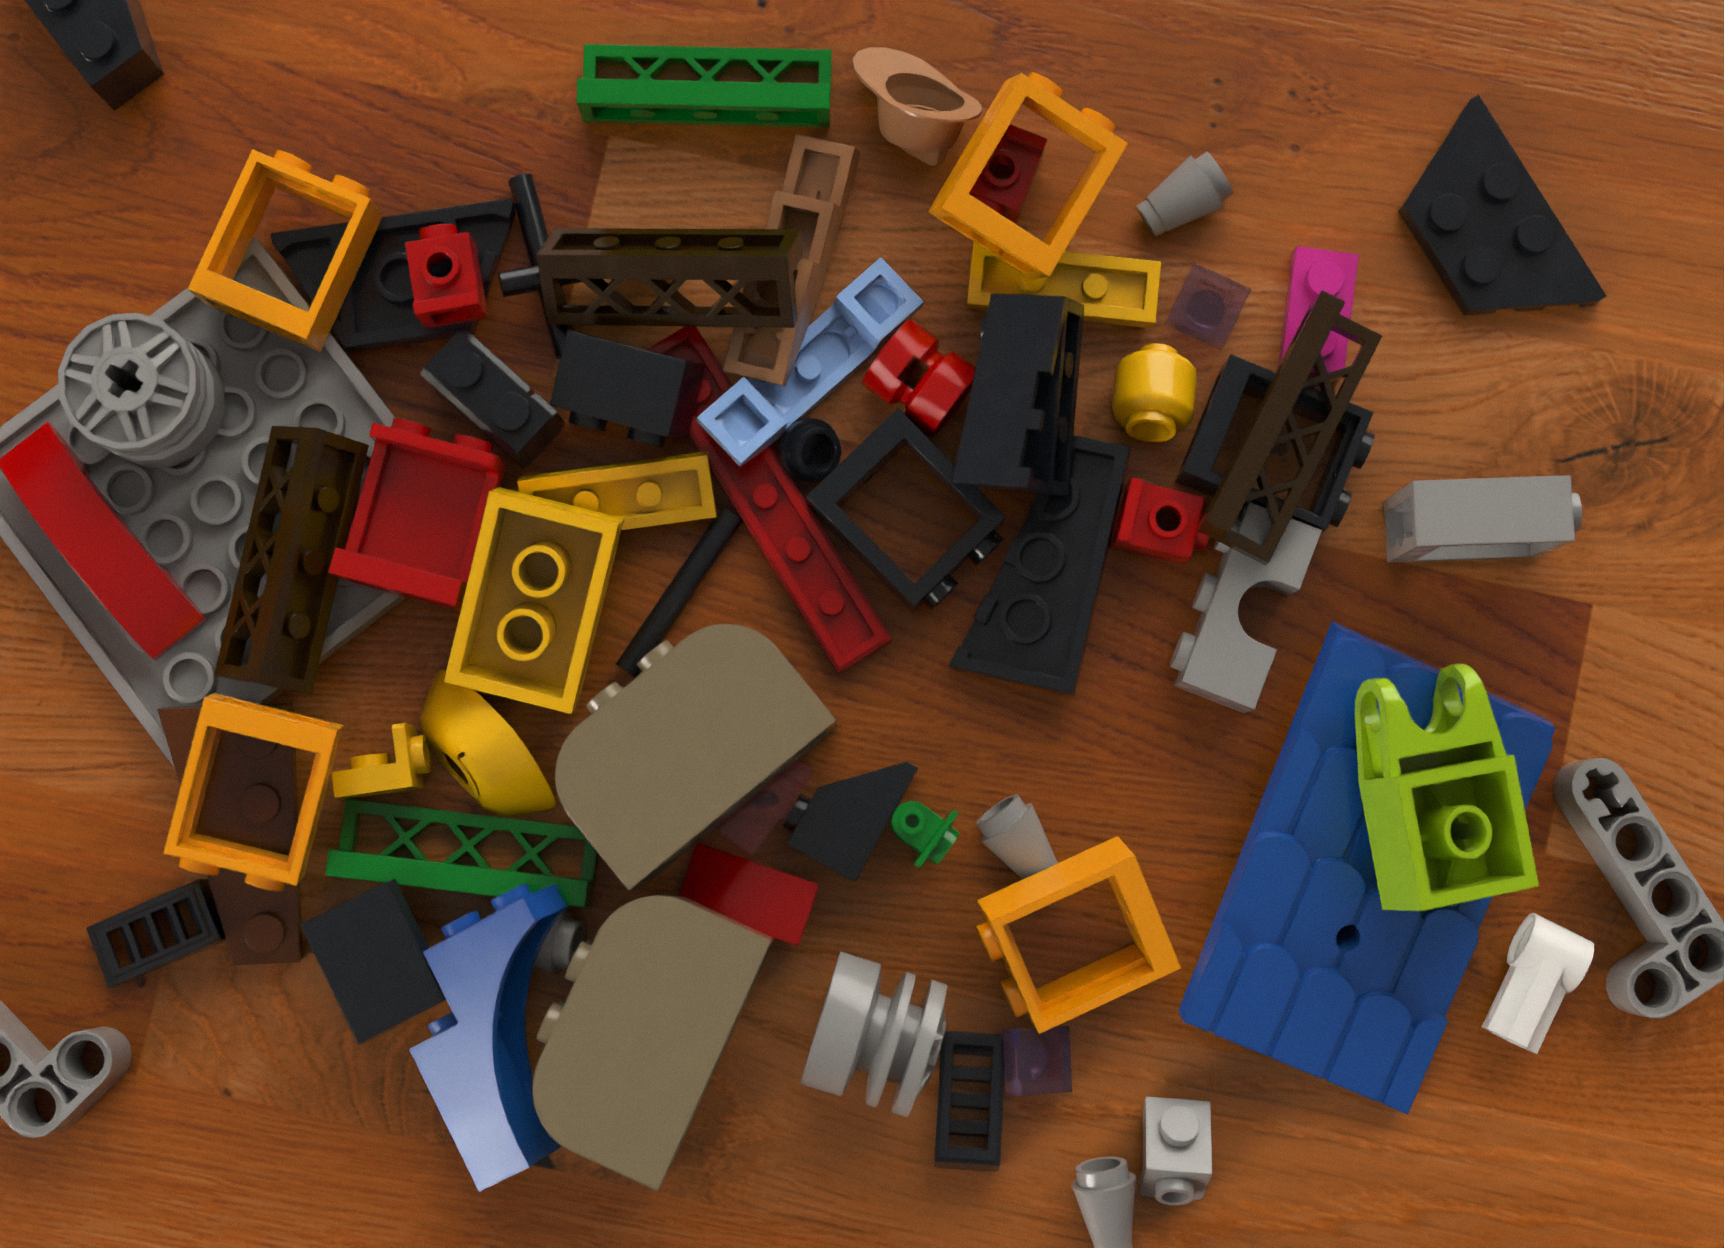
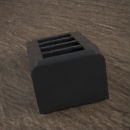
(205, 915)
(964, 1157)

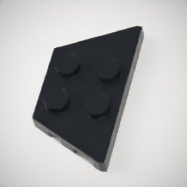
(1492, 226)
(381, 298)

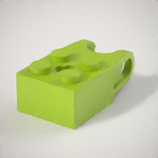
(1441, 798)

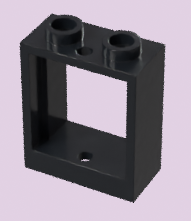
(1349, 451)
(862, 466)

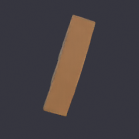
(815, 203)

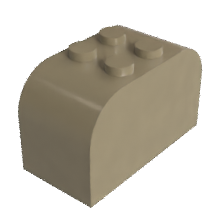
(684, 746)
(643, 1031)

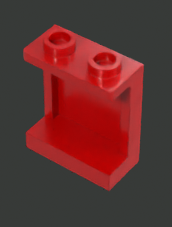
(419, 514)

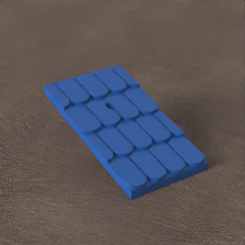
(1300, 941)

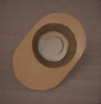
(915, 102)

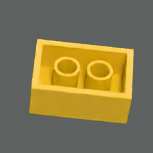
(533, 600)

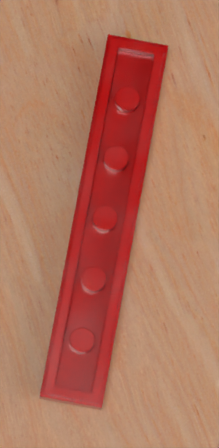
(784, 526)

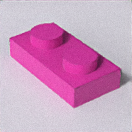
(1310, 274)

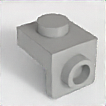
(1175, 1150)

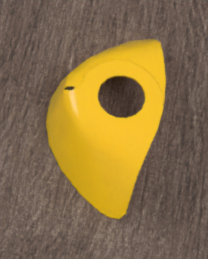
(495, 760)

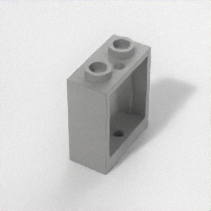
(1480, 518)

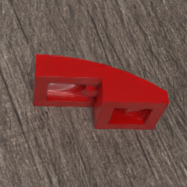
(750, 893)

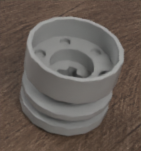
(170, 414)
(875, 1034)

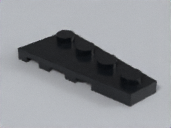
(1046, 593)

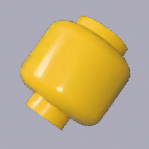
(1154, 393)

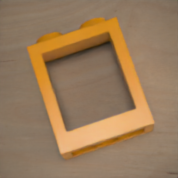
(991, 229)
(215, 274)
(209, 854)
(1095, 983)

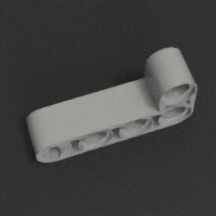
(1634, 881)
(58, 1072)

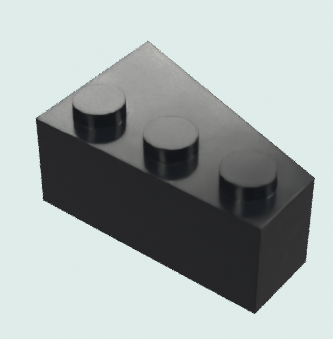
(105, 43)

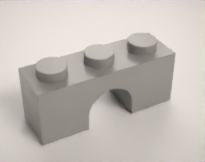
(1219, 656)

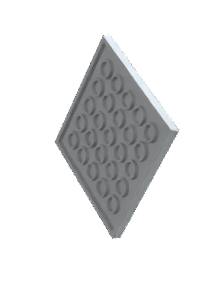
(200, 510)

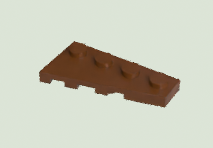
(252, 804)

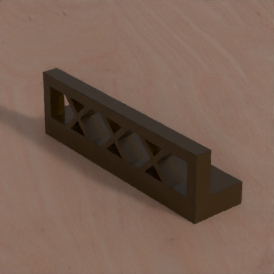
(674, 256)
(1270, 418)
(299, 593)

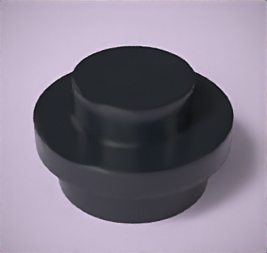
(809, 449)

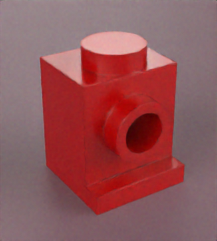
(1020, 153)
(450, 298)
(1137, 525)

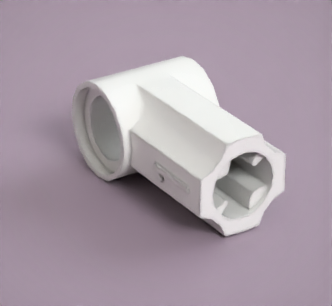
(1543, 967)

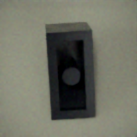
(847, 817)

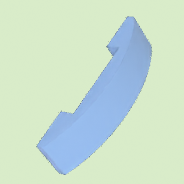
(833, 349)

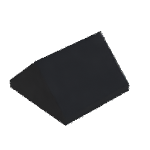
(374, 961)

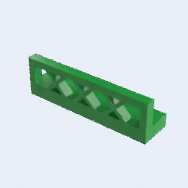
(705, 100)
(447, 874)

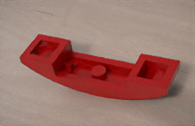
(99, 542)

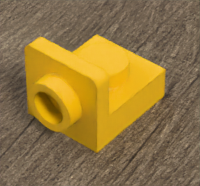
(375, 776)

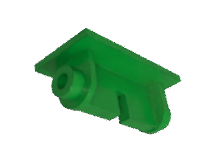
(924, 831)

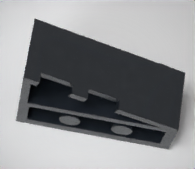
(1023, 396)

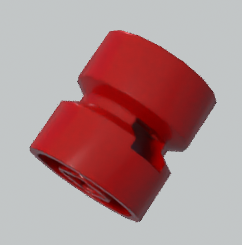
(939, 390)

